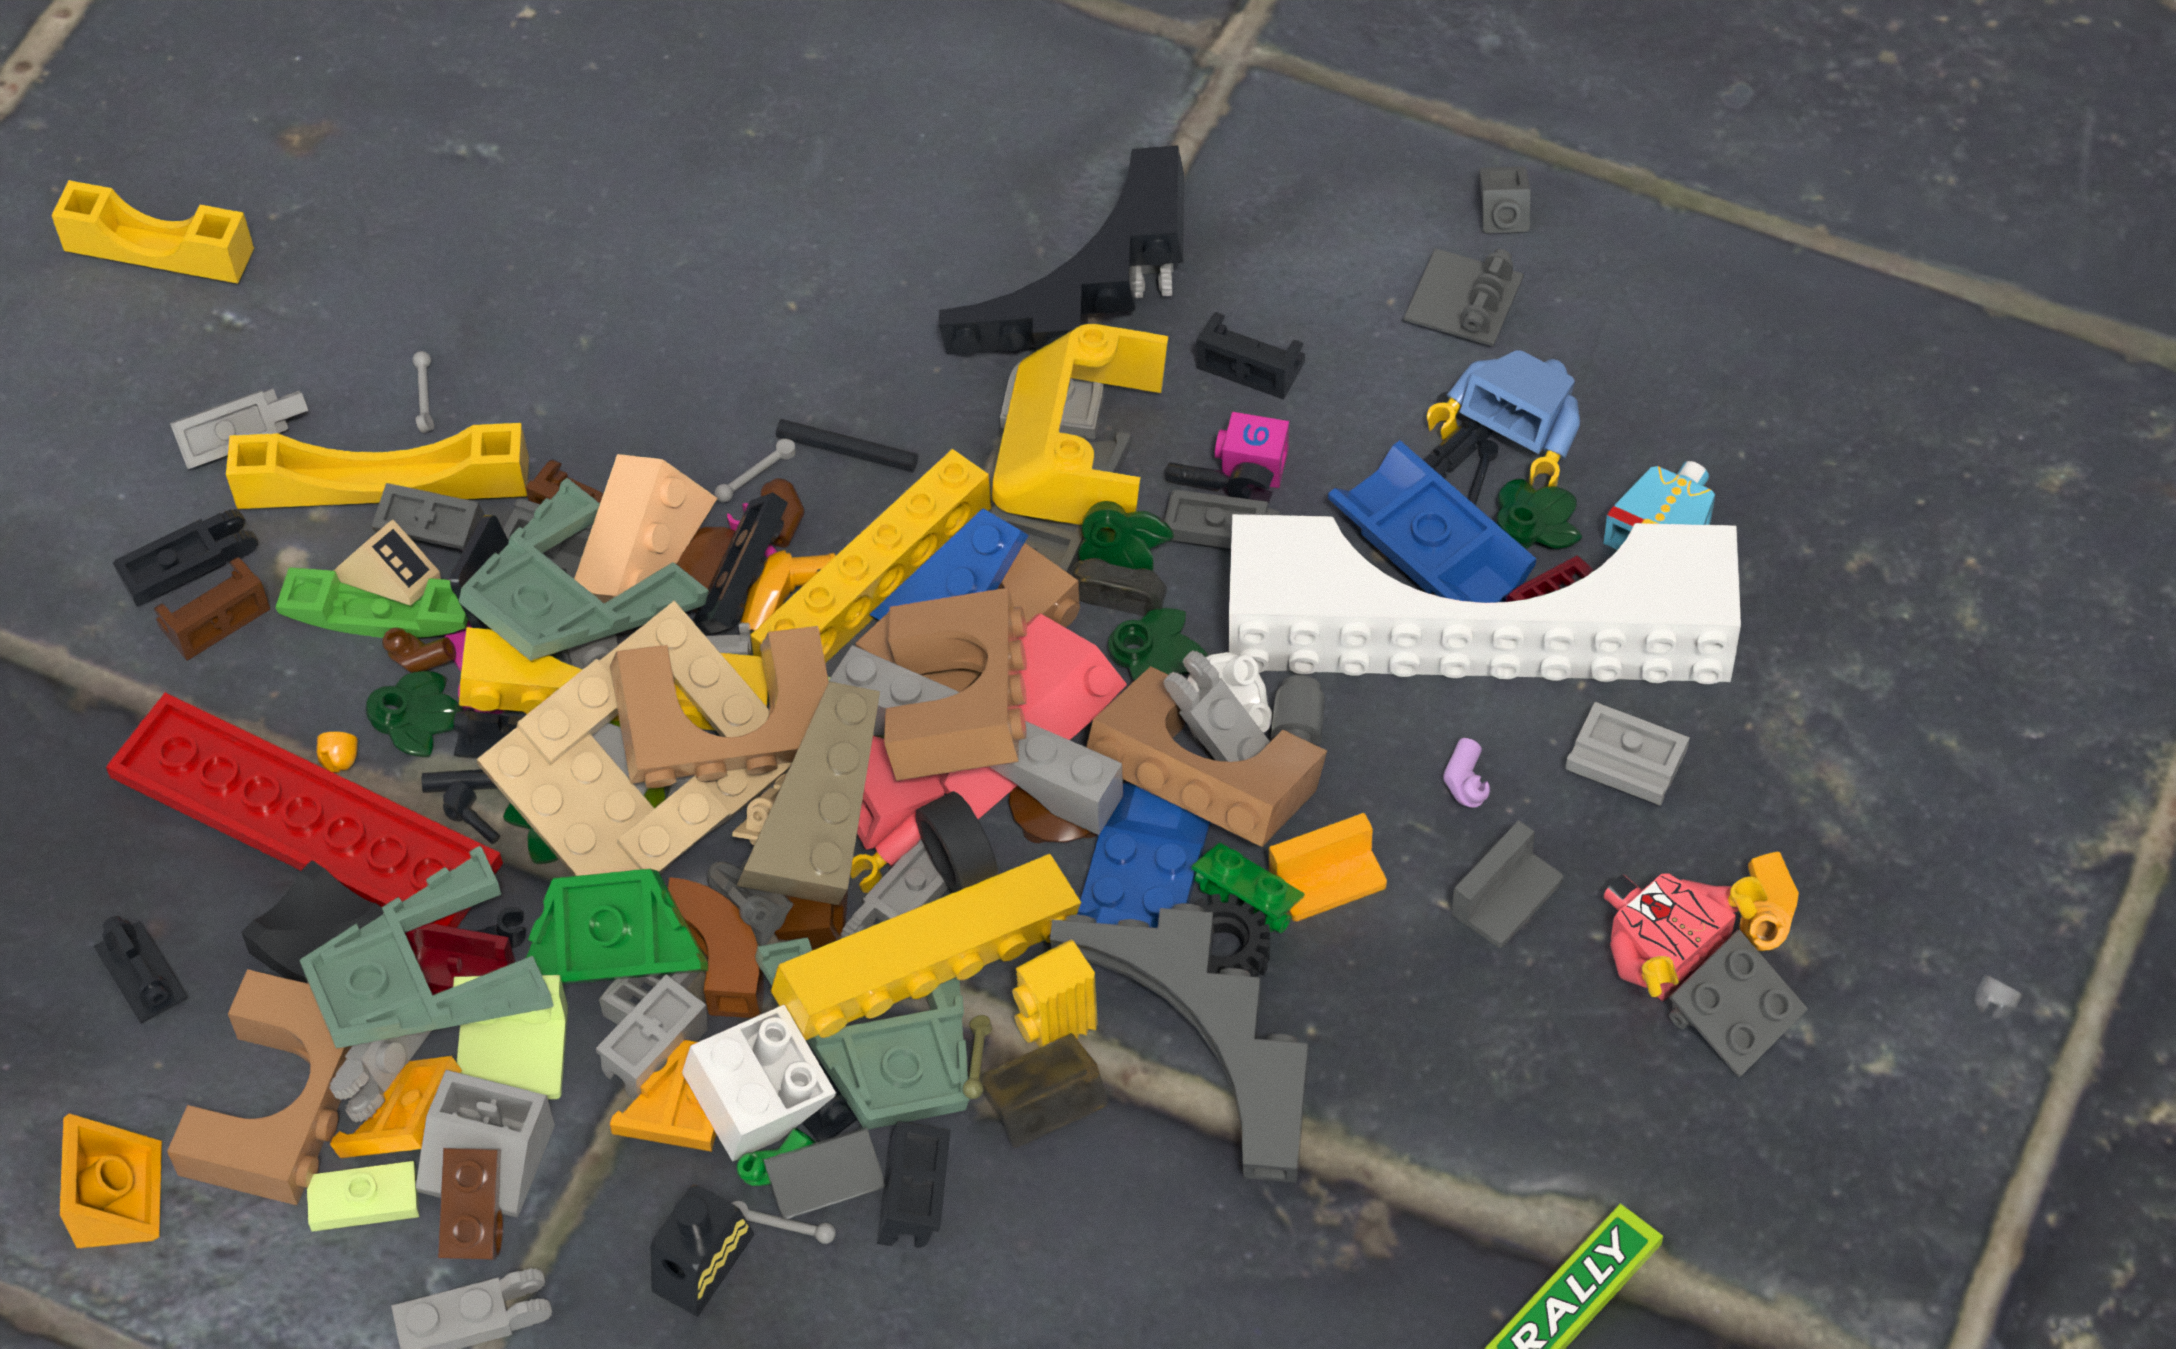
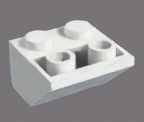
(756, 1081)

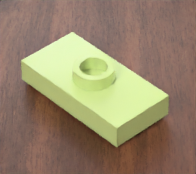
(362, 1196)

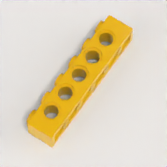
(883, 555)

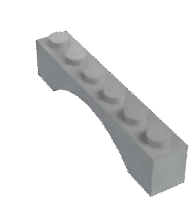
(1052, 769)

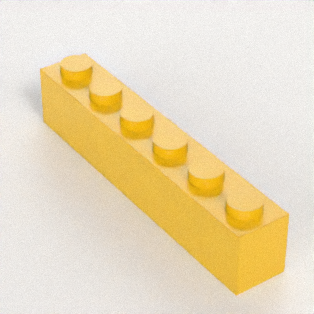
(924, 948)

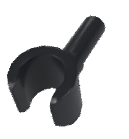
(458, 805)
(508, 917)

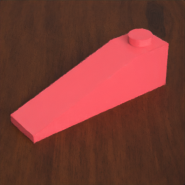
(1065, 690)

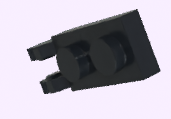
(184, 555)

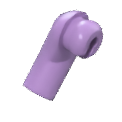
(1460, 775)

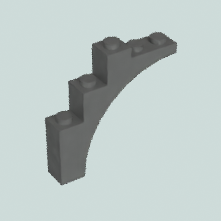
(1224, 1008)

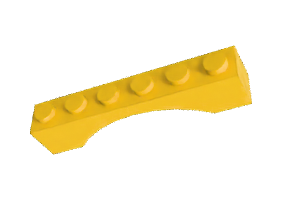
(291, 473)
(504, 679)

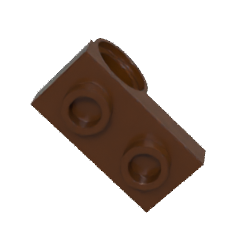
(470, 1204)

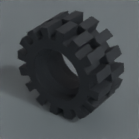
(1248, 927)

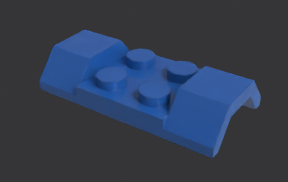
(1434, 531)
(1143, 859)

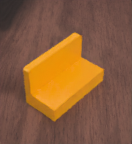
(1329, 866)

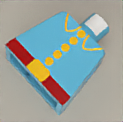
(1662, 499)

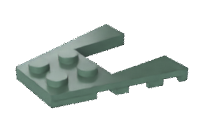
(546, 609)
(375, 988)
(893, 1065)

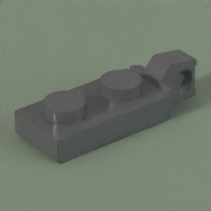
(1208, 517)

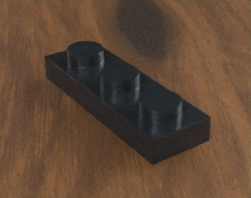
(741, 564)

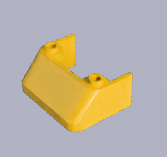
(1052, 471)

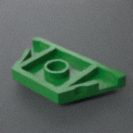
(612, 929)

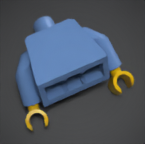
(1519, 400)

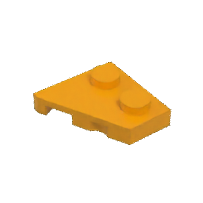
(667, 1109)
(402, 1116)

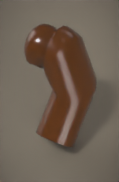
(793, 513)
(414, 654)

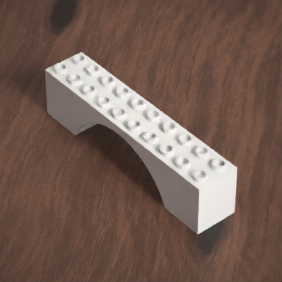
(1647, 614)

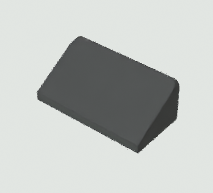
(824, 1173)

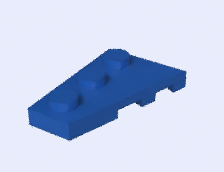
(966, 564)

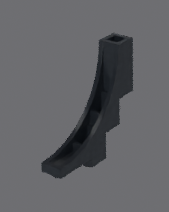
(1099, 279)

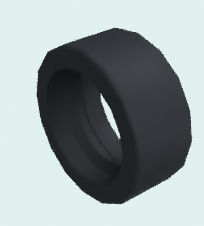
(956, 842)

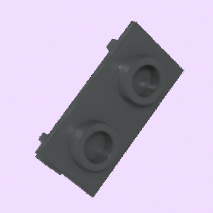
(757, 908)

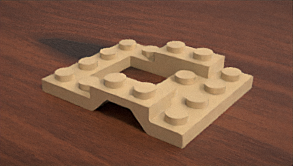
(581, 796)

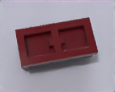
(456, 952)

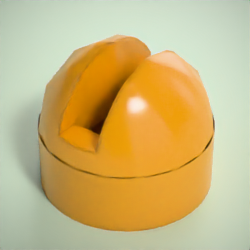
(336, 750)

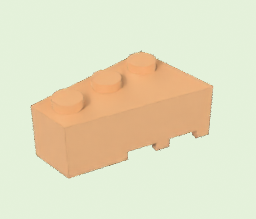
(640, 524)

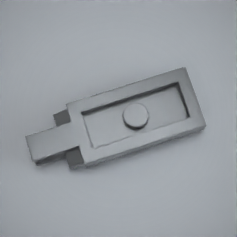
(206, 433)

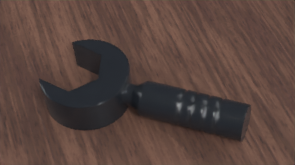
(1239, 484)

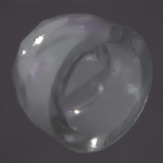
(1999, 994)

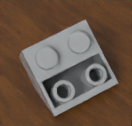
(486, 1116)

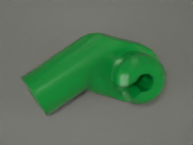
(751, 1164)

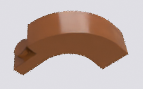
(733, 977)

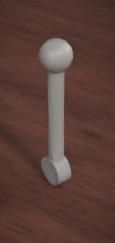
(424, 421)
(784, 450)
(823, 1232)

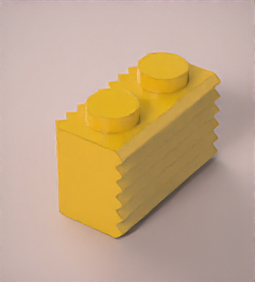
(1055, 995)

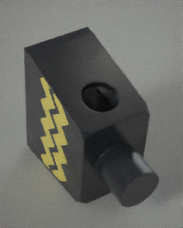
(704, 1241)

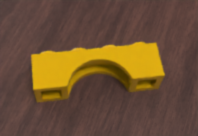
(102, 225)

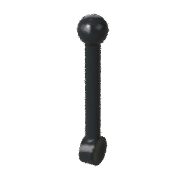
(1488, 452)

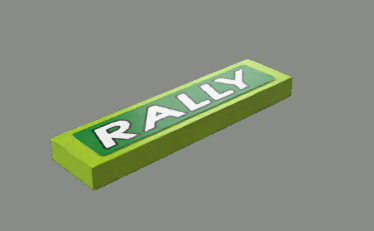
(1582, 1284)

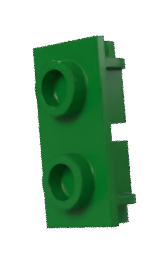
(1229, 872)

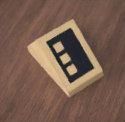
(389, 566)

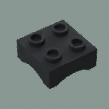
(304, 920)

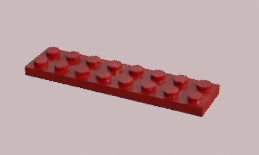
(287, 805)

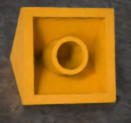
(109, 1184)

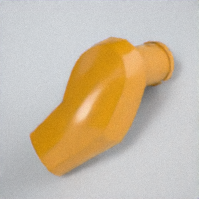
(776, 582)
(1774, 916)

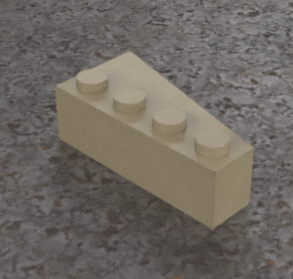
(816, 815)

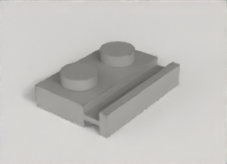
(1627, 753)

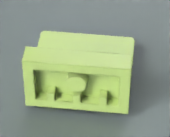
(519, 1048)

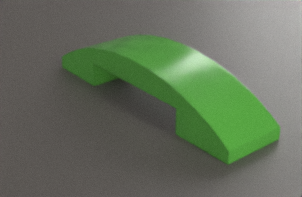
(325, 602)

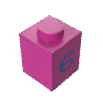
(1254, 441)

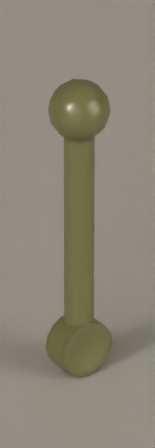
(980, 1028)

